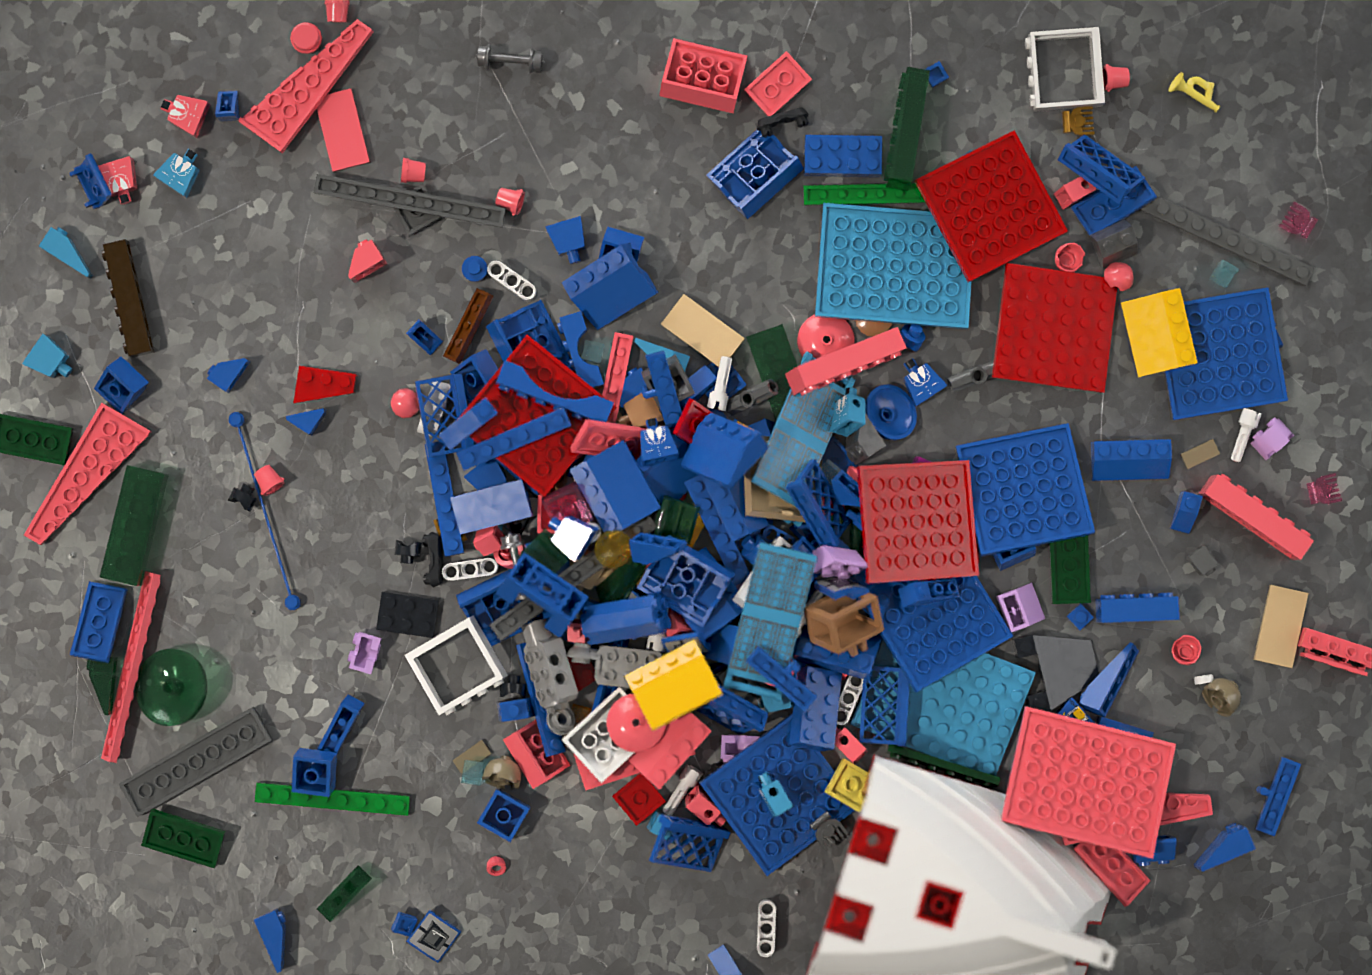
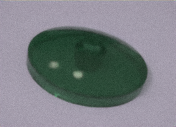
(171, 687)

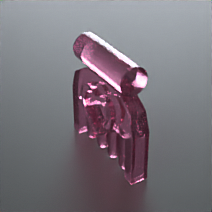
(1300, 222)
(1321, 490)

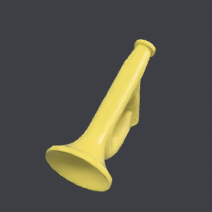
(1180, 85)

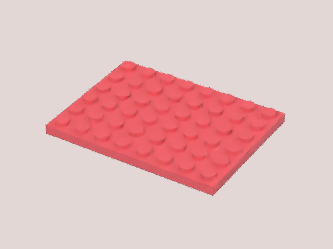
(1088, 782)

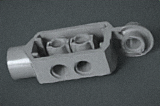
(612, 662)
(550, 675)

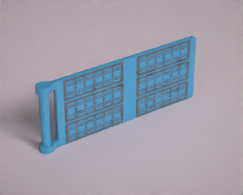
(798, 436)
(771, 613)

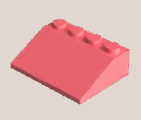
(703, 75)
(672, 750)

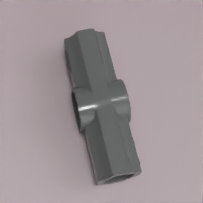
(965, 378)
(758, 393)

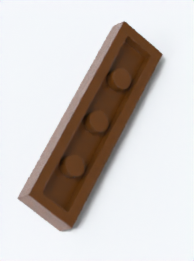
(468, 325)

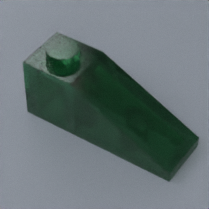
(620, 582)
(103, 680)
(344, 893)

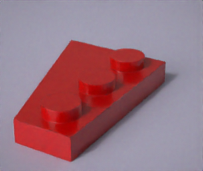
(322, 383)

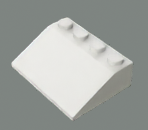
(593, 743)

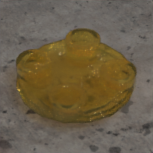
(613, 549)

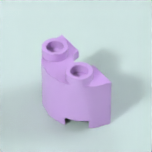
(1272, 439)
(365, 652)
(733, 744)

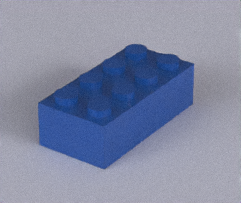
(842, 156)
(1132, 609)
(818, 724)

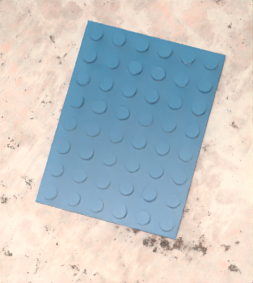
(888, 269)
(958, 717)

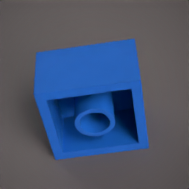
(314, 772)
(503, 814)

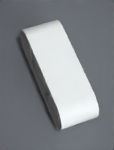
(503, 277)
(429, 408)
(461, 569)
(848, 708)
(763, 937)

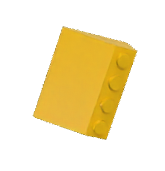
(1159, 332)
(673, 685)

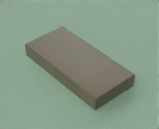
(1200, 454)
(475, 753)

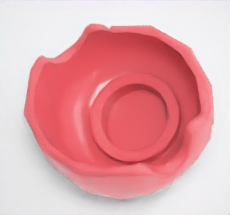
(1069, 257)
(1119, 275)
(405, 403)
(1186, 650)

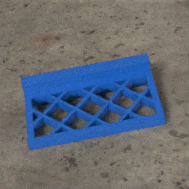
(1100, 176)
(460, 404)
(811, 508)
(901, 708)
(734, 712)
(696, 829)

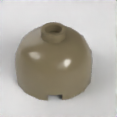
(1223, 695)
(502, 773)

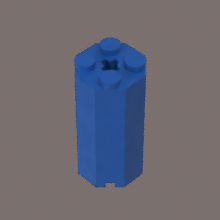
(625, 619)

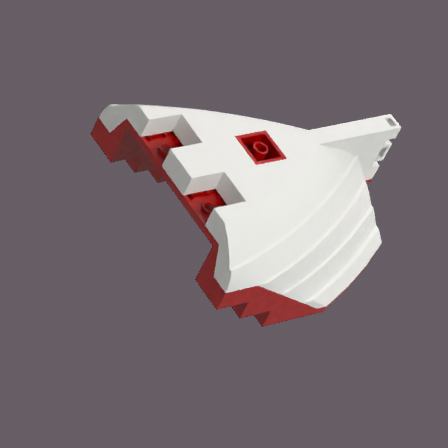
(956, 888)

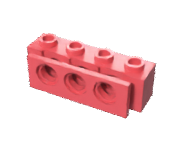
(1337, 647)

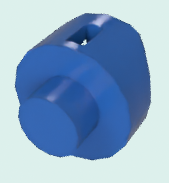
(474, 269)
(913, 336)
(750, 547)

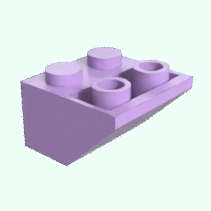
(838, 562)
(1020, 607)

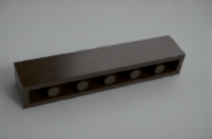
(128, 298)

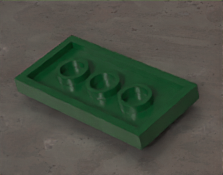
(34, 439)
(1070, 571)
(183, 838)

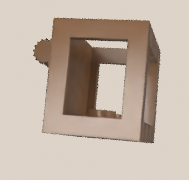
(839, 625)

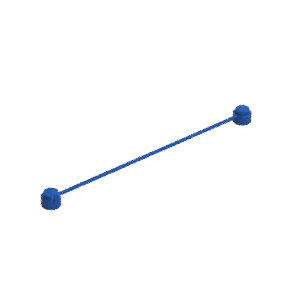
(237, 420)

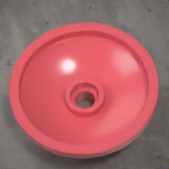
(816, 328)
(622, 730)

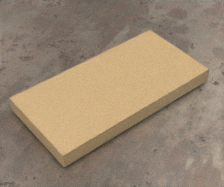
(702, 330)
(1281, 626)

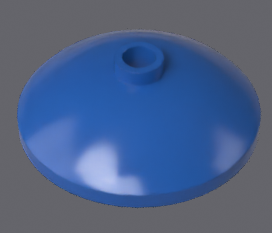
(897, 409)

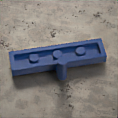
(663, 387)
(782, 677)
(1277, 796)

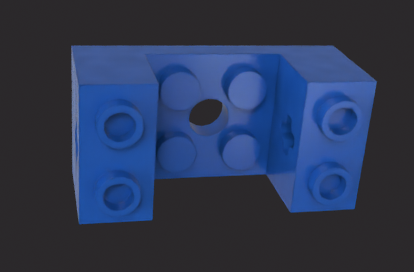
(562, 600)

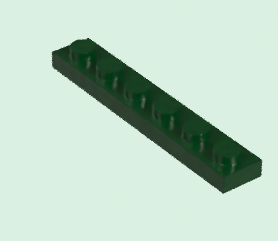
(950, 769)

